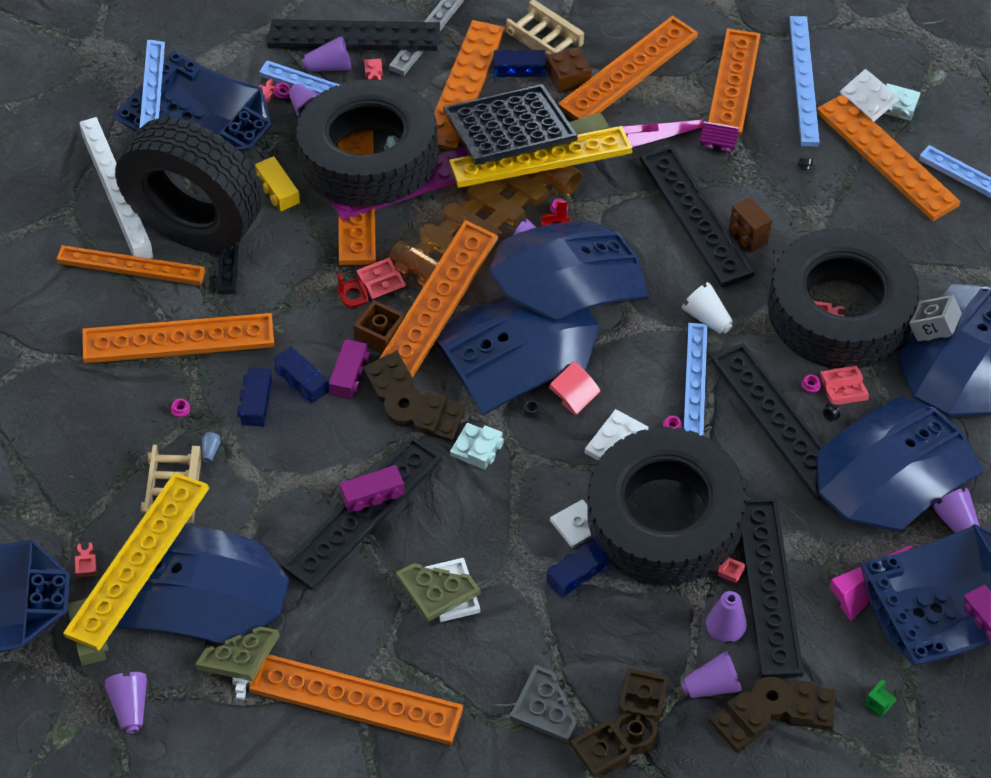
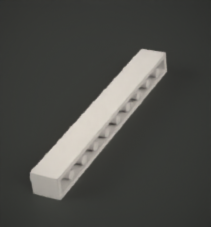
(105, 166)

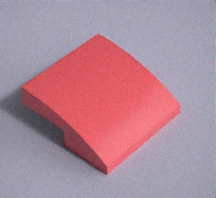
(380, 278)
(844, 385)
(575, 388)

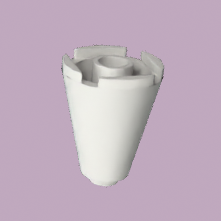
(708, 309)

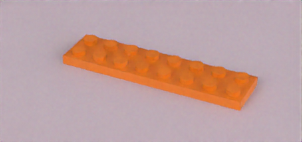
(734, 78)

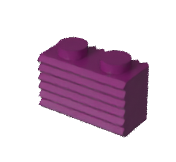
(719, 136)

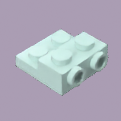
(906, 105)
(477, 445)

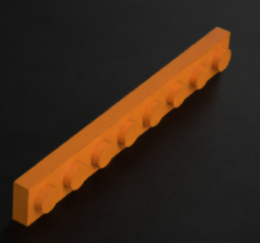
(131, 265)

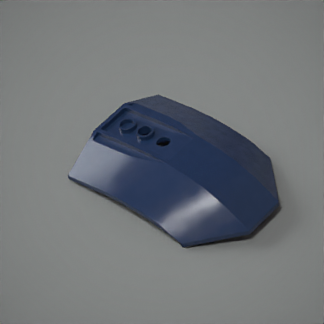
(213, 101)
(554, 275)
(529, 358)
(954, 370)
(882, 480)
(927, 577)
(220, 592)
(31, 593)

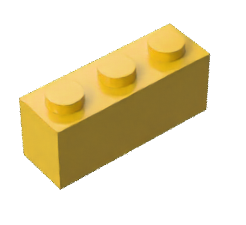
(277, 184)

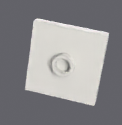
(573, 524)

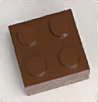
(568, 69)
(750, 224)
(377, 325)

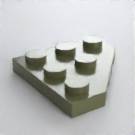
(436, 589)
(239, 655)

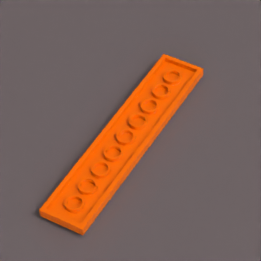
(628, 69)
(467, 76)
(888, 158)
(357, 233)
(441, 295)
(177, 338)
(357, 699)

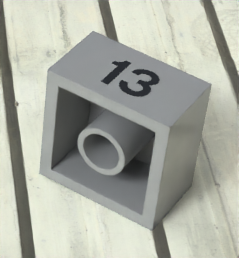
(935, 318)

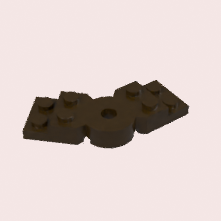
(427, 411)
(640, 709)
(750, 713)

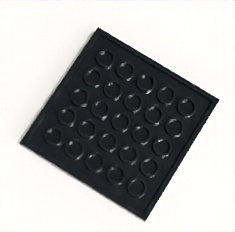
(509, 124)

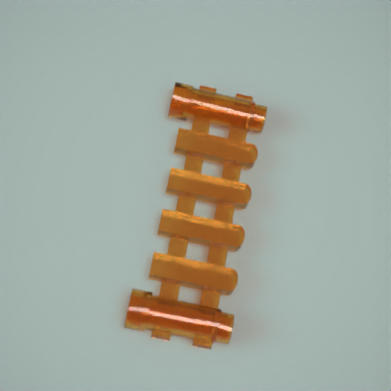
(416, 258)

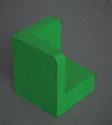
(879, 699)

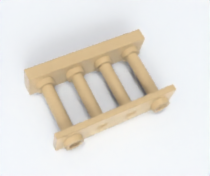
(547, 19)
(154, 458)

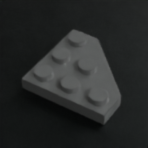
(544, 706)

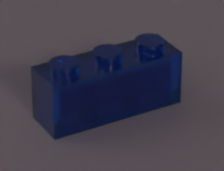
(519, 63)
(301, 375)
(255, 396)
(577, 568)

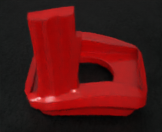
(560, 216)
(356, 284)

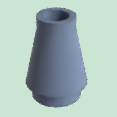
(210, 444)

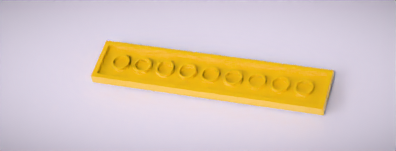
(588, 148)
(136, 561)

